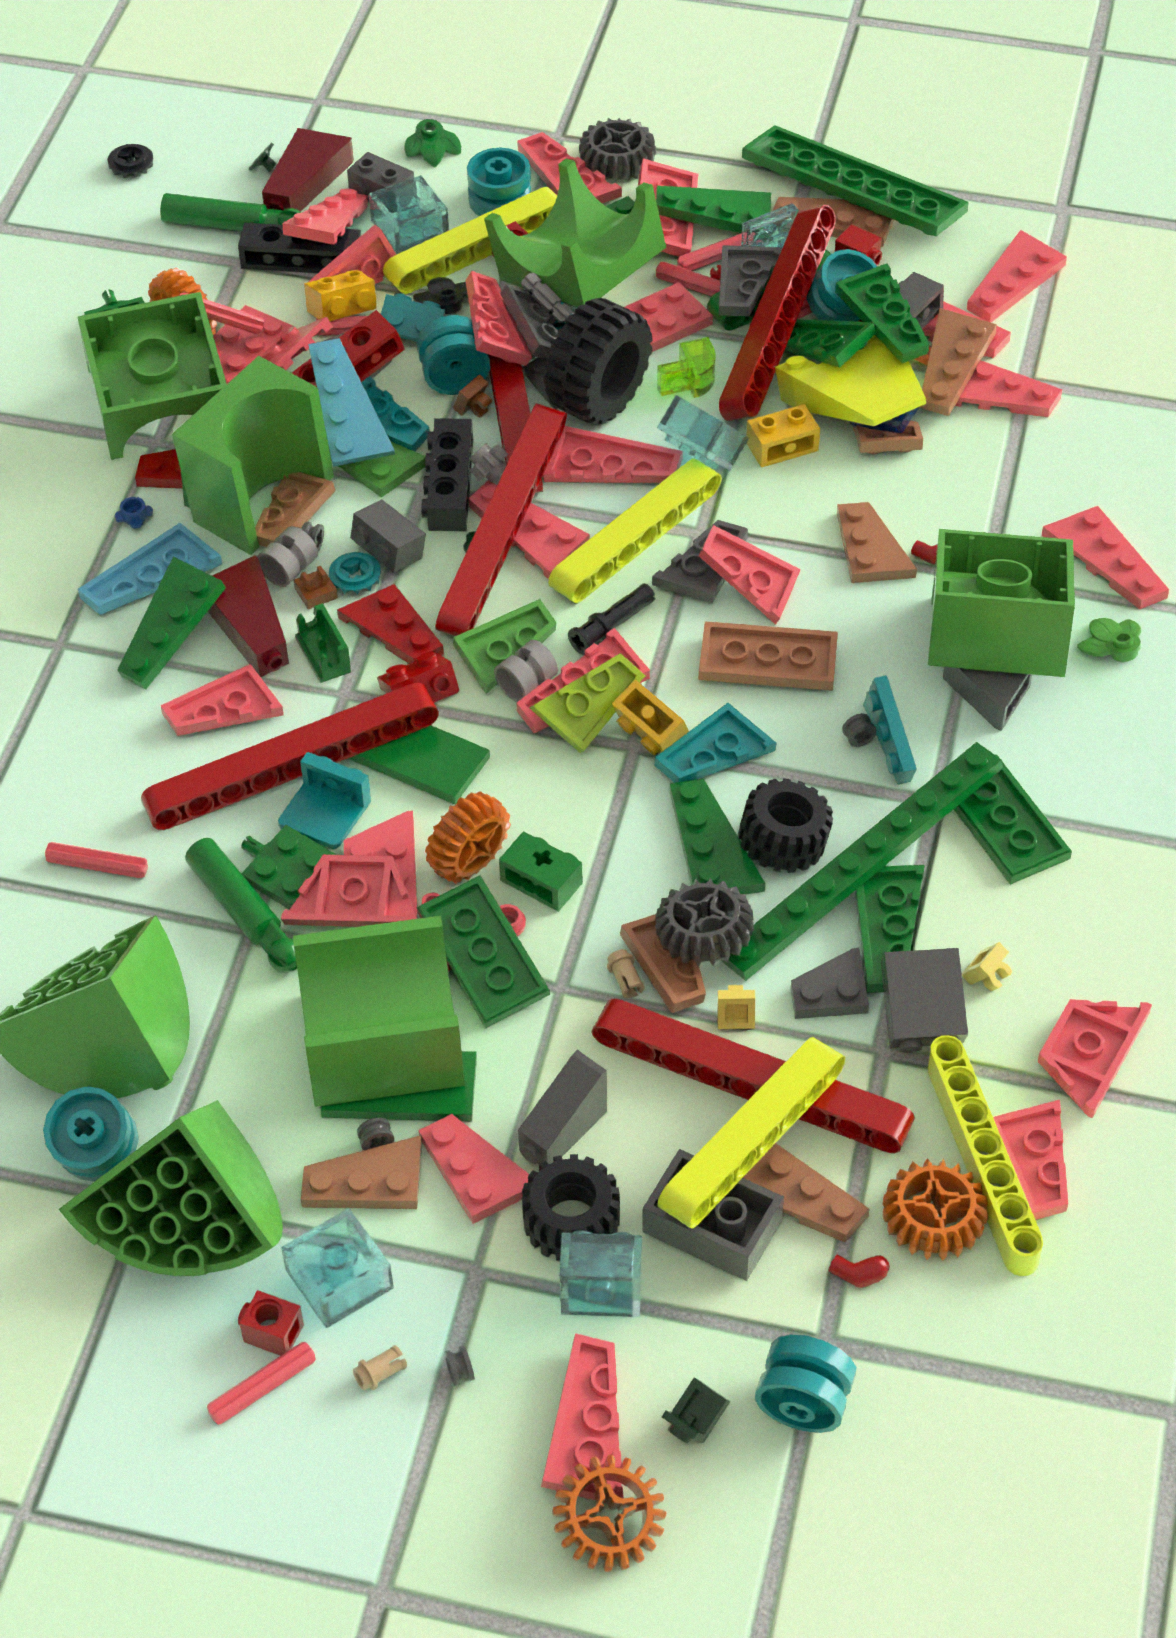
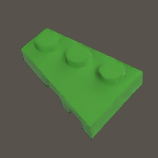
(498, 639)

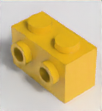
(340, 295)
(783, 435)
(649, 718)

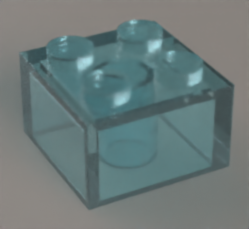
(408, 213)
(701, 434)
(337, 1267)
(601, 1274)

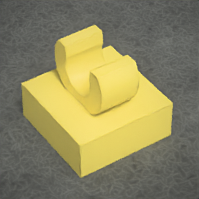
(986, 964)
(736, 1008)

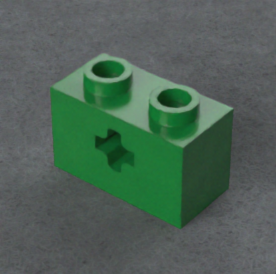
(541, 871)

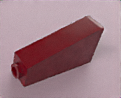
(307, 168)
(249, 616)

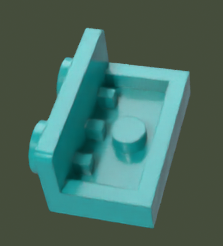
(409, 316)

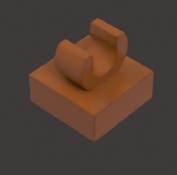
(473, 398)
(315, 588)

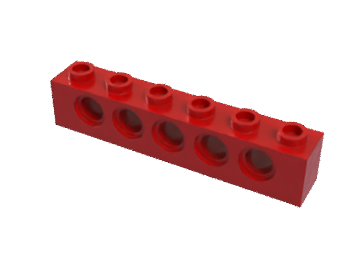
(368, 346)

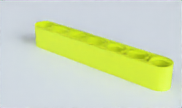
(464, 243)
(634, 530)
(751, 1132)
(990, 1168)

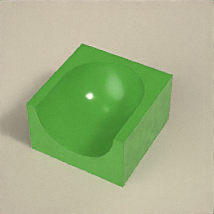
(1002, 603)

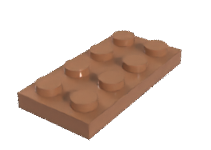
(768, 655)

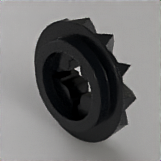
(120, 159)

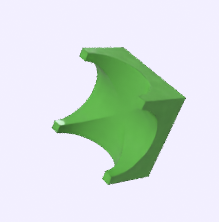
(582, 243)
(150, 363)

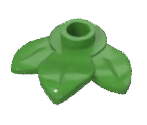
(1113, 638)

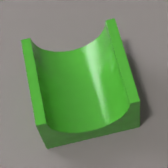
(245, 439)
(378, 1011)

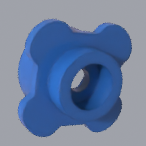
(133, 512)

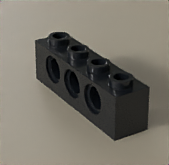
(268, 249)
(449, 475)

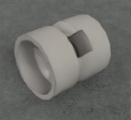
(287, 556)
(525, 670)

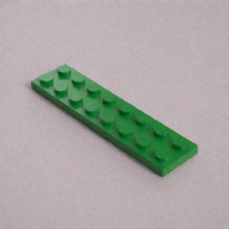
(855, 180)

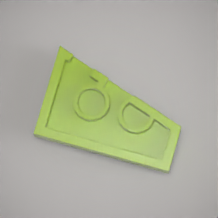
(586, 704)

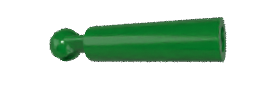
(218, 212)
(242, 903)

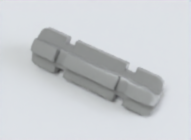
(546, 297)

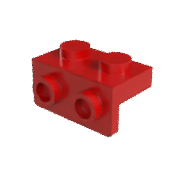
(429, 669)

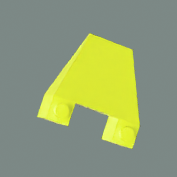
(863, 390)

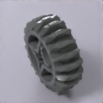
(617, 148)
(704, 922)

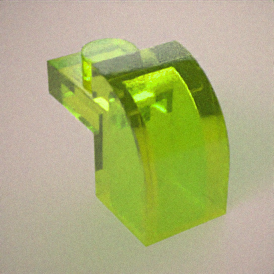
(692, 372)

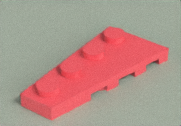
(546, 154)
(295, 342)
(609, 459)
(541, 535)
(594, 657)
(585, 1416)

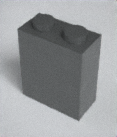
(923, 997)

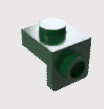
(696, 1412)

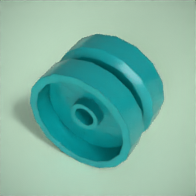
(497, 178)
(822, 295)
(450, 354)
(79, 1115)
(805, 1383)

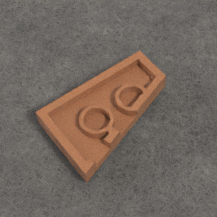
(292, 505)

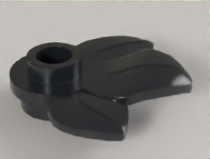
(445, 293)

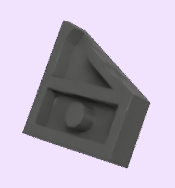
(831, 988)

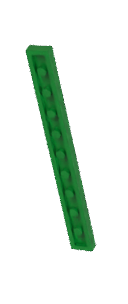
(865, 858)

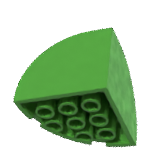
(104, 1018)
(183, 1200)

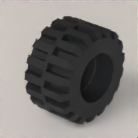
(785, 825)
(564, 1182)

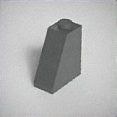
(989, 692)
(565, 1110)

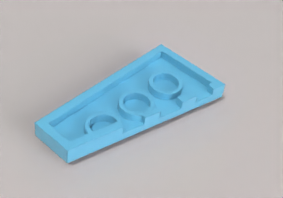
(348, 414)
(144, 569)

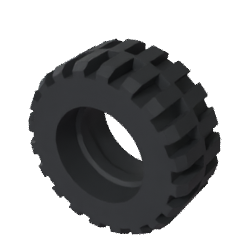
(597, 361)

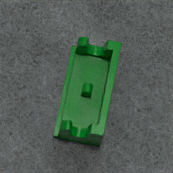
(323, 645)

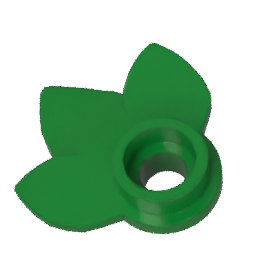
(432, 144)

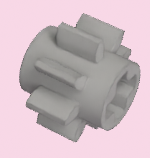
(488, 462)

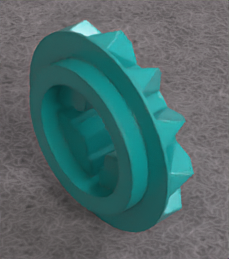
(350, 564)

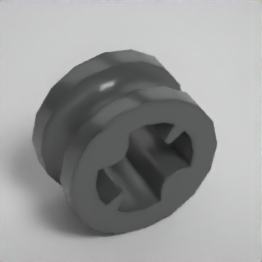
(315, 532)
(859, 730)
(375, 1133)
(459, 1365)

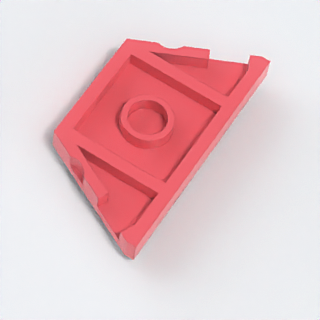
(393, 839)
(351, 893)
(1091, 1047)

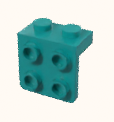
(327, 801)

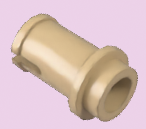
(622, 966)
(375, 1370)

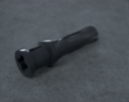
(601, 623)

